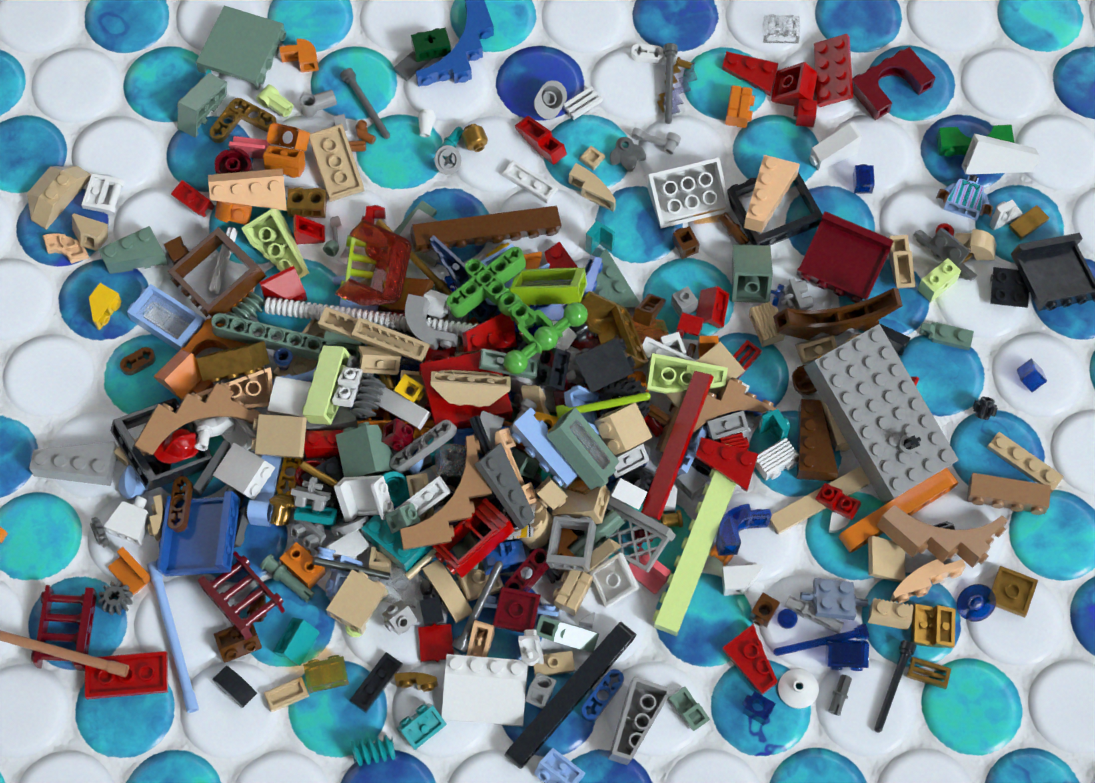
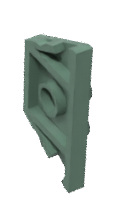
(613, 285)

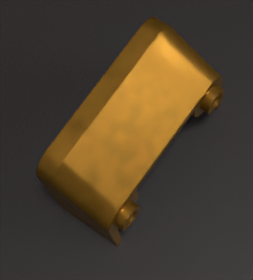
(612, 319)

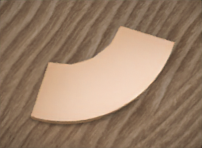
(65, 245)

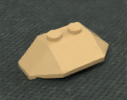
(54, 193)
(470, 386)

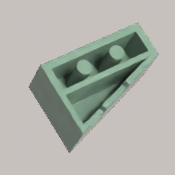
(199, 102)
(133, 252)

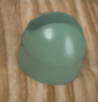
(331, 248)

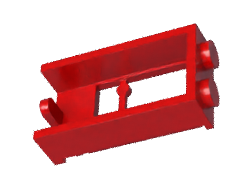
(492, 518)

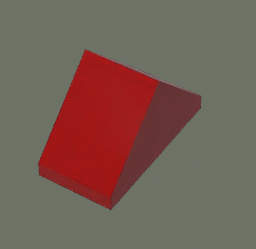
(308, 231)

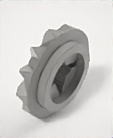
(454, 158)

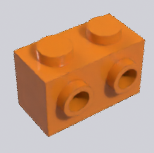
(300, 565)

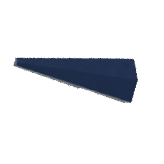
(457, 271)

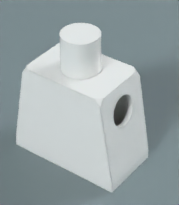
(129, 521)

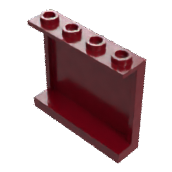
(845, 258)

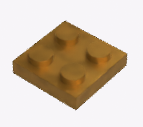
(1013, 591)

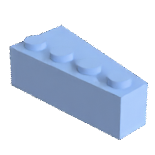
(533, 436)

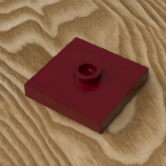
(516, 610)

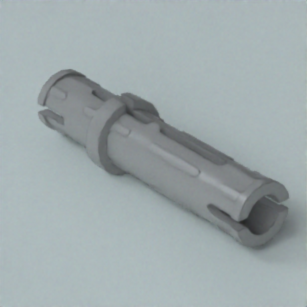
(808, 611)

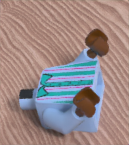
(966, 198)

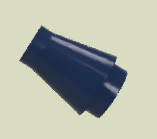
(283, 358)

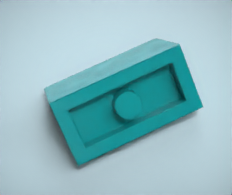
(598, 235)
(327, 517)
(296, 640)

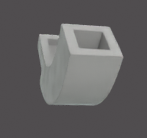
(416, 317)

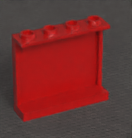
(459, 414)

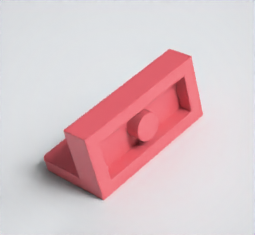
(253, 147)
(655, 578)

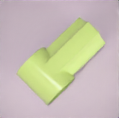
(271, 98)

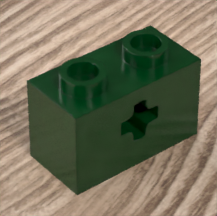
(430, 44)

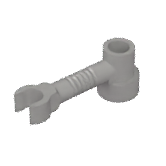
(669, 143)

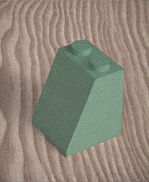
(751, 273)
(363, 451)

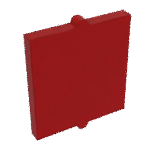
(435, 642)

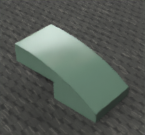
(688, 708)

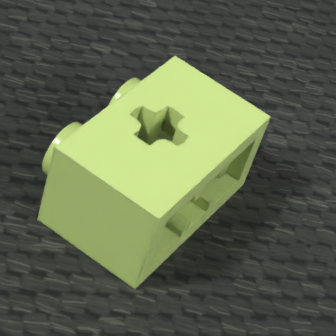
(939, 280)

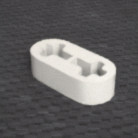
(647, 53)

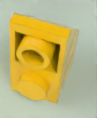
(103, 304)

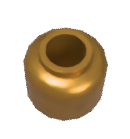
(474, 137)

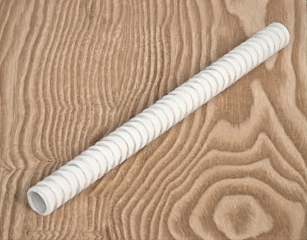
(387, 320)

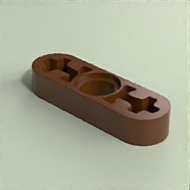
(176, 496)

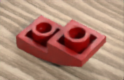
(837, 501)

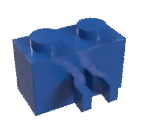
(509, 553)

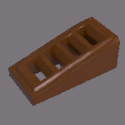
(648, 309)

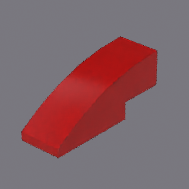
(541, 139)

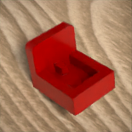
(374, 212)

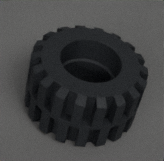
(623, 388)

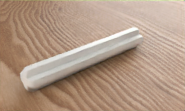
(221, 264)

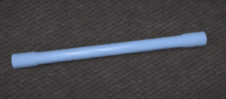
(188, 693)

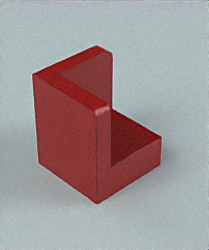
(689, 324)

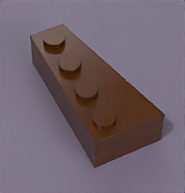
(814, 446)

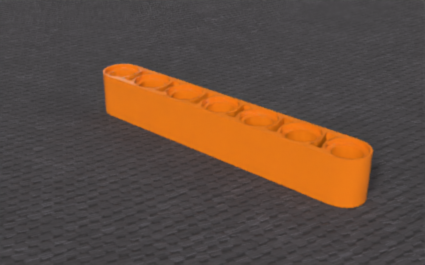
(909, 502)

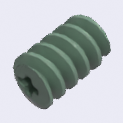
(247, 307)

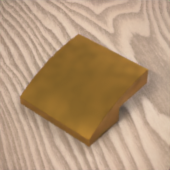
(933, 626)

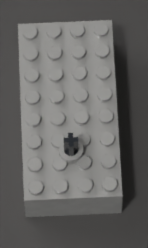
(881, 413)

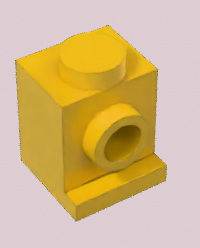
(406, 382)

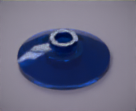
(975, 595)

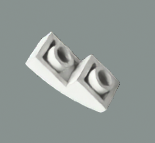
(348, 387)

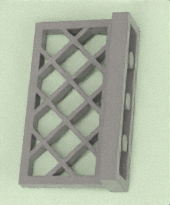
(641, 522)

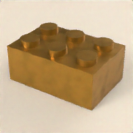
(233, 362)

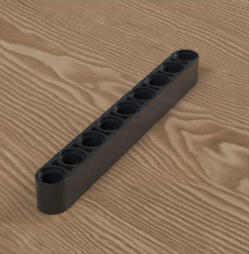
(570, 695)

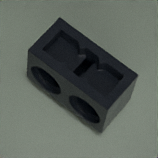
(552, 369)

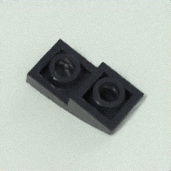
(234, 686)

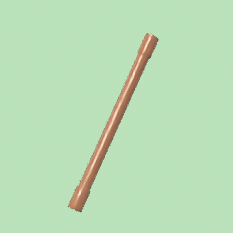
(109, 666)

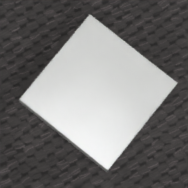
(614, 580)

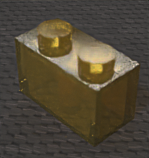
(326, 673)

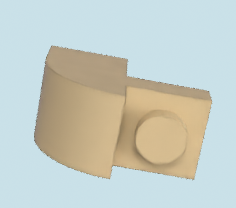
(980, 243)

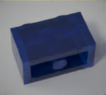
(847, 654)

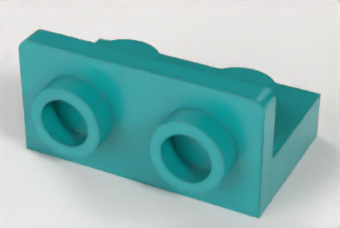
(421, 725)

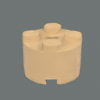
(541, 528)

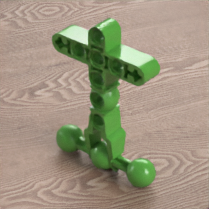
(489, 283)

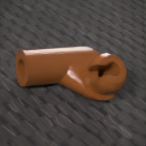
(362, 133)

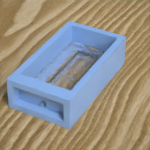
(165, 317)

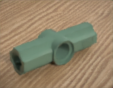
(604, 530)

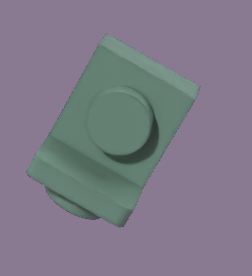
(402, 518)

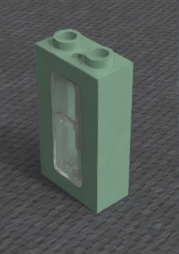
(583, 449)

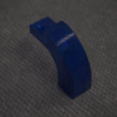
(733, 522)

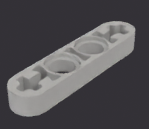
(445, 430)

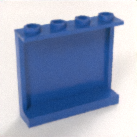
(205, 543)

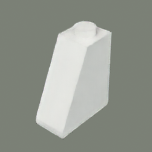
(836, 147)

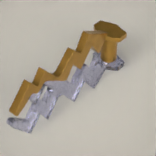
(690, 76)

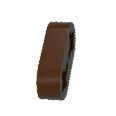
(137, 361)

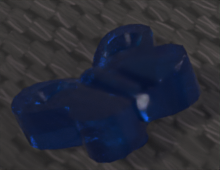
(777, 294)

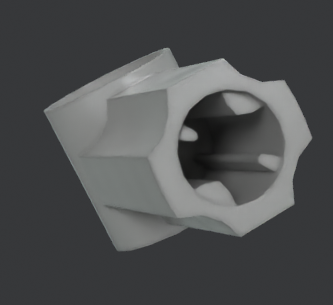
(317, 102)

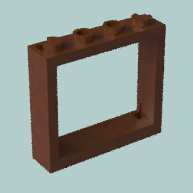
(232, 293)

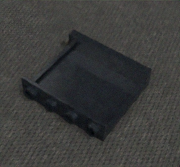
(1055, 272)

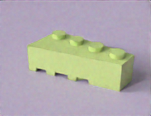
(319, 403)

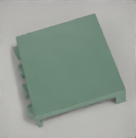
(242, 46)

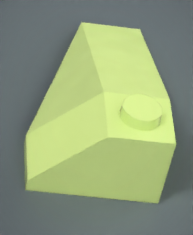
(275, 241)
(674, 374)

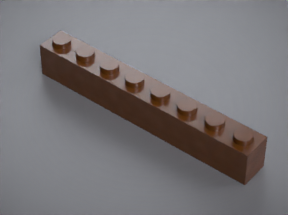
(487, 228)

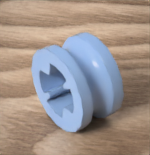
(325, 553)

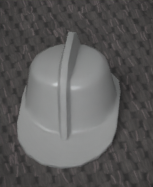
(550, 99)

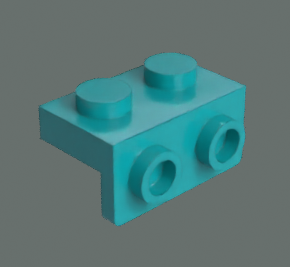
(776, 423)

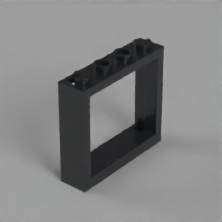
(780, 233)
(135, 457)

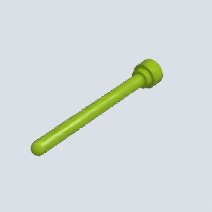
(604, 404)

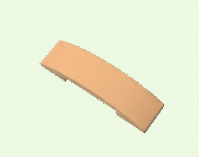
(505, 438)

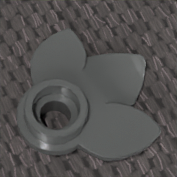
(627, 156)

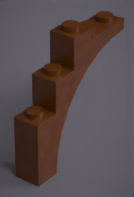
(834, 321)

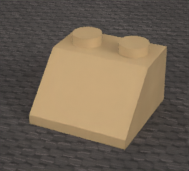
(623, 428)

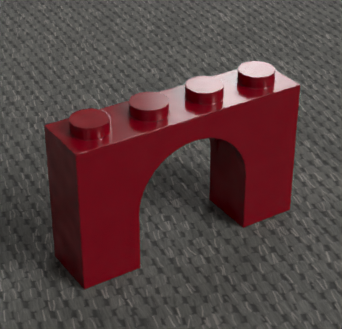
(902, 64)

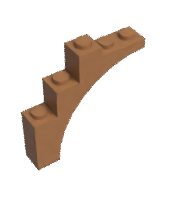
(729, 399)
(164, 421)
(436, 528)
(943, 543)

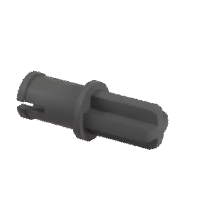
(840, 694)

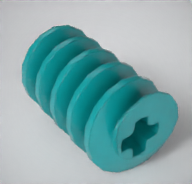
(373, 750)

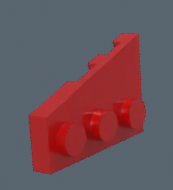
(491, 334)
(749, 657)

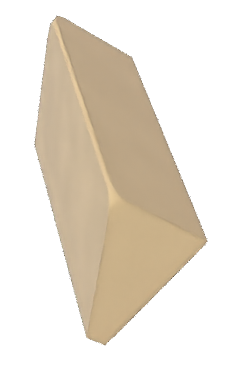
(815, 347)
(603, 552)

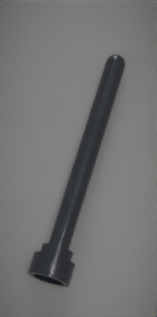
(906, 650)

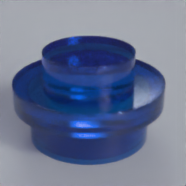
(787, 619)

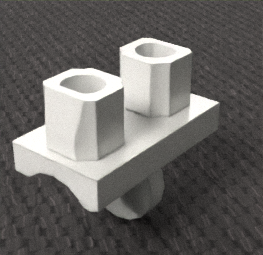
(530, 648)

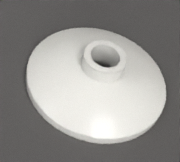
(794, 697)

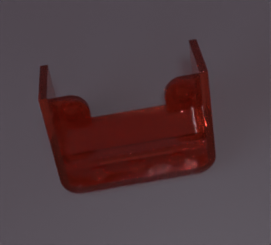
(392, 260)

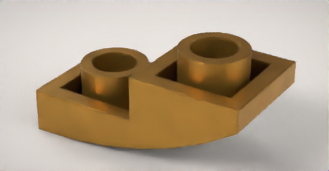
(424, 681)

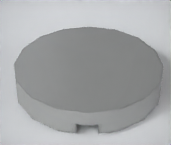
(347, 527)

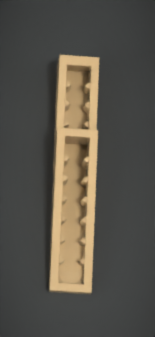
(373, 334)

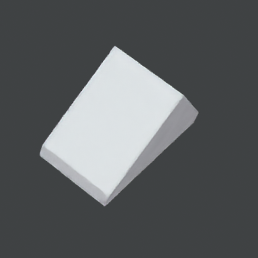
(628, 493)

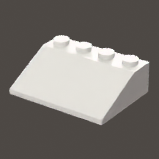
(688, 191)
(484, 690)

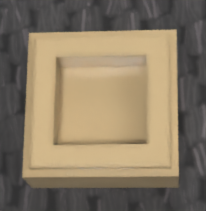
(592, 158)

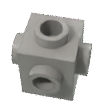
(399, 617)

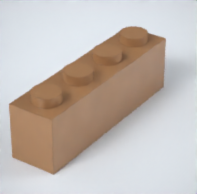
(1008, 493)

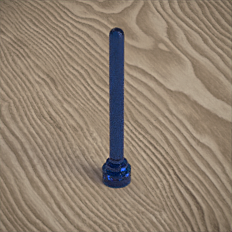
(860, 632)

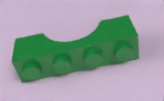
(954, 142)

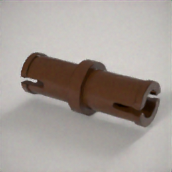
(733, 229)

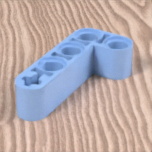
(260, 509)

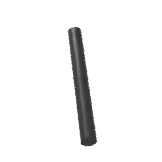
(348, 567)

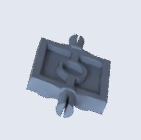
(834, 599)

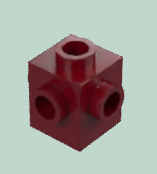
(397, 434)

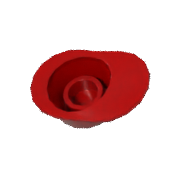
(177, 447)

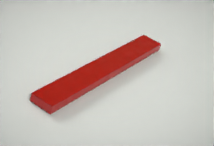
(677, 445)

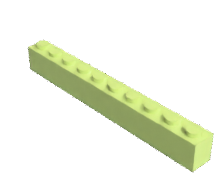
(695, 554)

